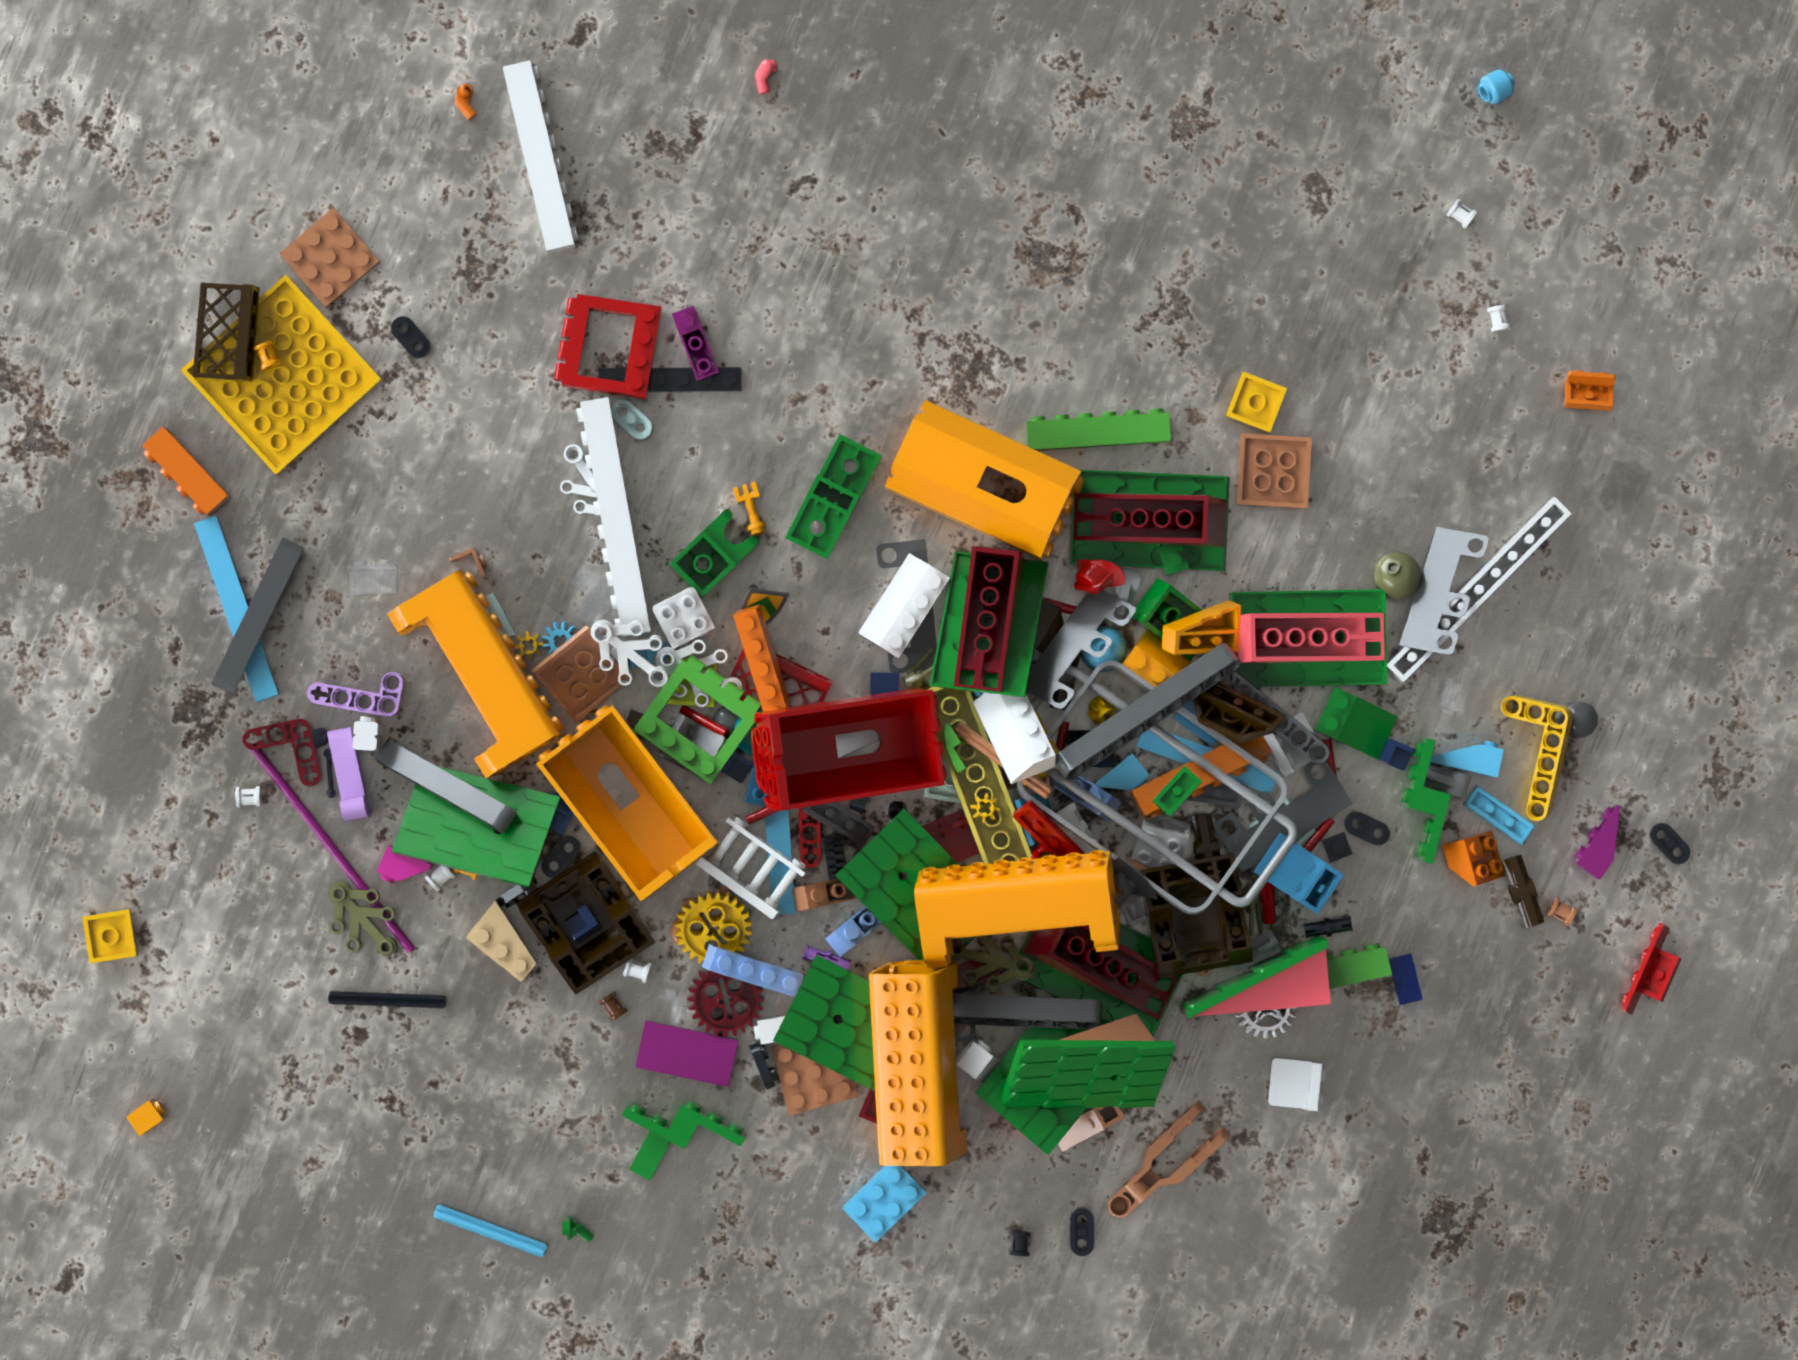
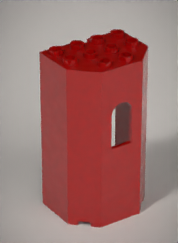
(800, 760)

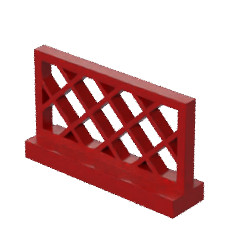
(792, 671)

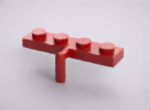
(1044, 832)

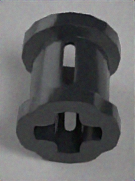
(1019, 1243)

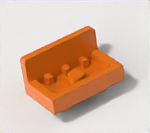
(1589, 390)

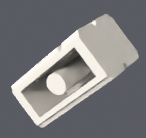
(367, 734)

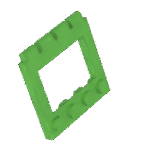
(680, 747)

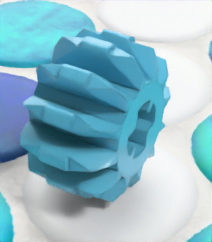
(554, 634)

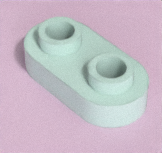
(631, 420)

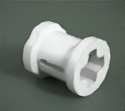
(1461, 213)
(1499, 318)
(248, 797)
(439, 877)
(637, 969)

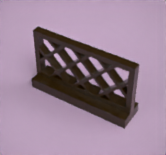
(245, 336)

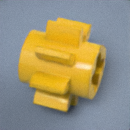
(522, 646)
(1100, 710)
(985, 801)

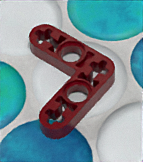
(288, 737)

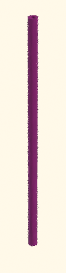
(328, 844)

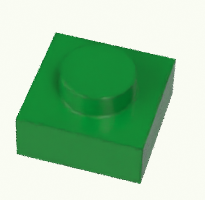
(1173, 561)

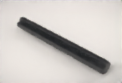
(387, 999)

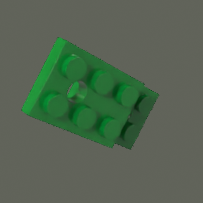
(833, 497)
(1425, 800)
(684, 1123)

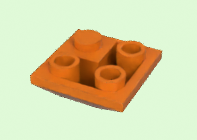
(1475, 858)

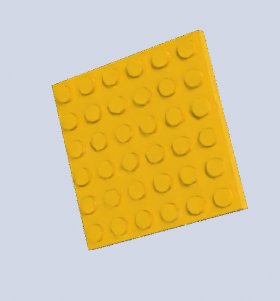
(300, 397)

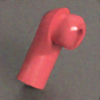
(762, 74)

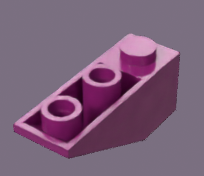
(695, 342)
(1600, 849)

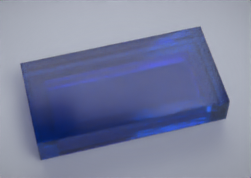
(1405, 979)

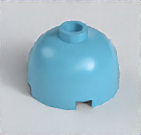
(1115, 652)

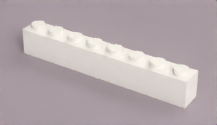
(539, 156)

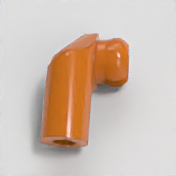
(463, 100)

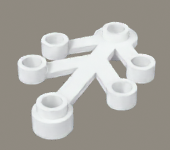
(586, 473)
(626, 650)
(685, 651)

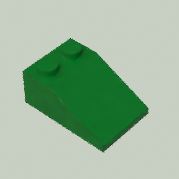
(1162, 606)
(1355, 723)

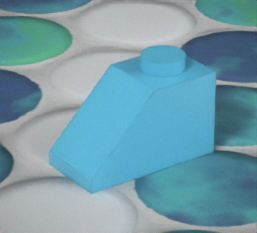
(1125, 775)

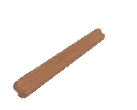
(988, 750)

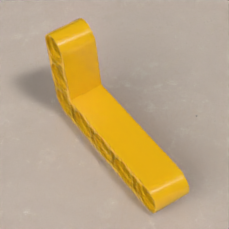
(1546, 748)

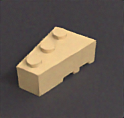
(502, 942)

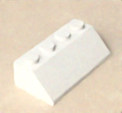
(904, 605)
(1015, 735)

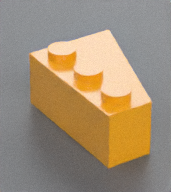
(1204, 630)

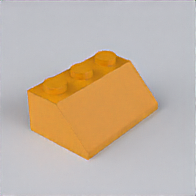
(1152, 662)

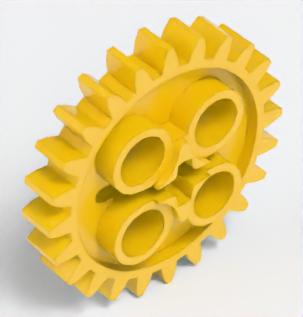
(730, 916)

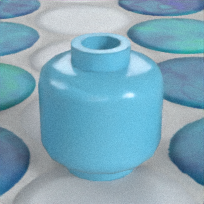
(1496, 86)

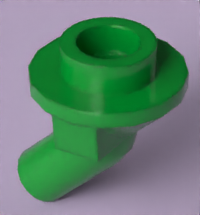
(571, 1229)

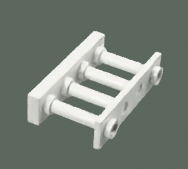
(731, 877)

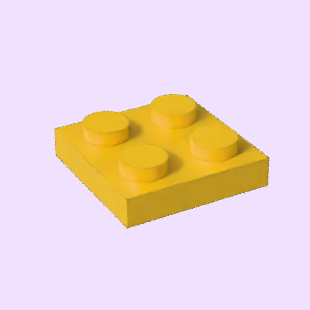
(1256, 402)
(110, 936)

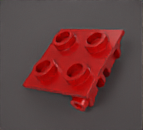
(953, 835)

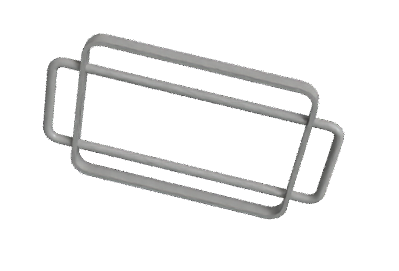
(1272, 812)

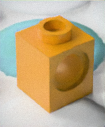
(147, 1116)

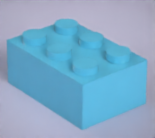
(884, 1200)

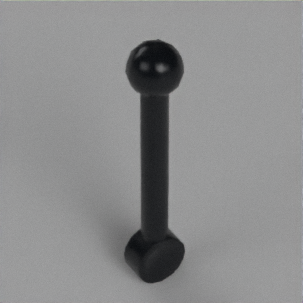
(330, 792)

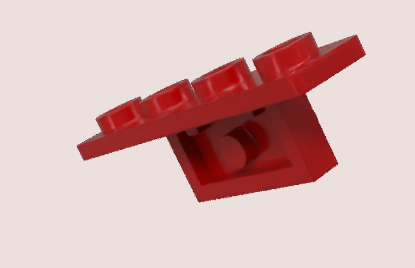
(1654, 973)

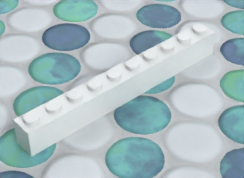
(614, 513)
(1487, 580)

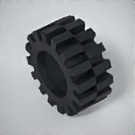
(834, 855)

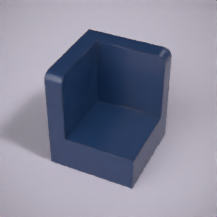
(883, 683)
(1396, 754)
(738, 767)
(582, 923)

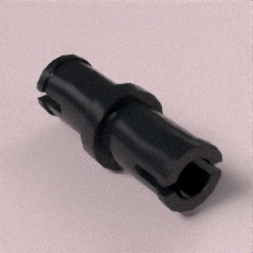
(1328, 927)

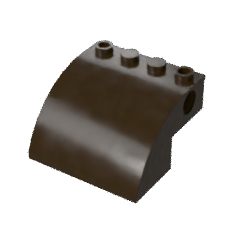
(1200, 941)
(604, 950)

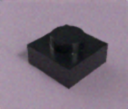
(1336, 847)

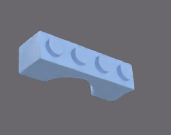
(752, 970)

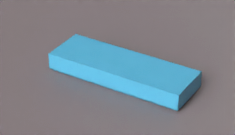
(1499, 815)

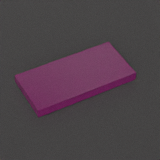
(686, 1053)

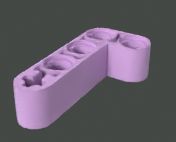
(355, 696)
(349, 775)

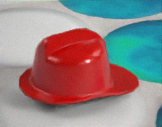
(1096, 575)

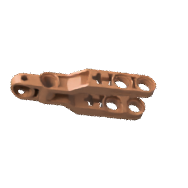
(1145, 1181)

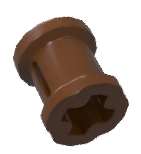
(612, 1006)

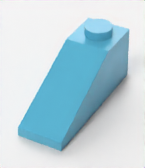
(1477, 759)

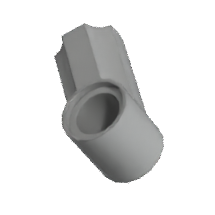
(1127, 590)
(1448, 781)

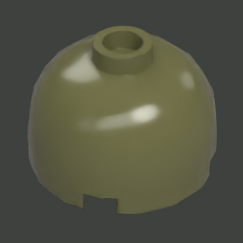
(1397, 575)

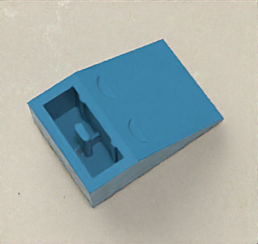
(1301, 875)

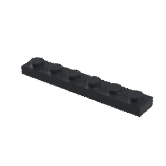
(683, 379)

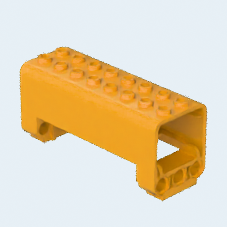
(485, 667)
(1016, 898)
(915, 1064)

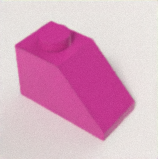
(400, 867)

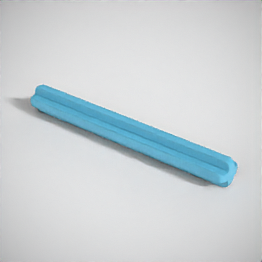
(490, 1230)

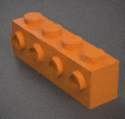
(186, 472)

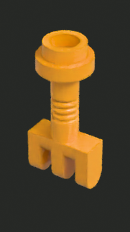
(756, 527)

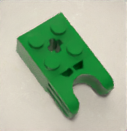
(716, 550)

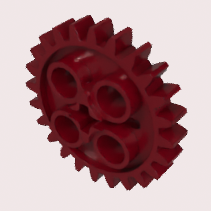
(705, 1003)

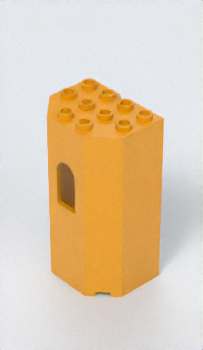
(945, 462)
(653, 834)

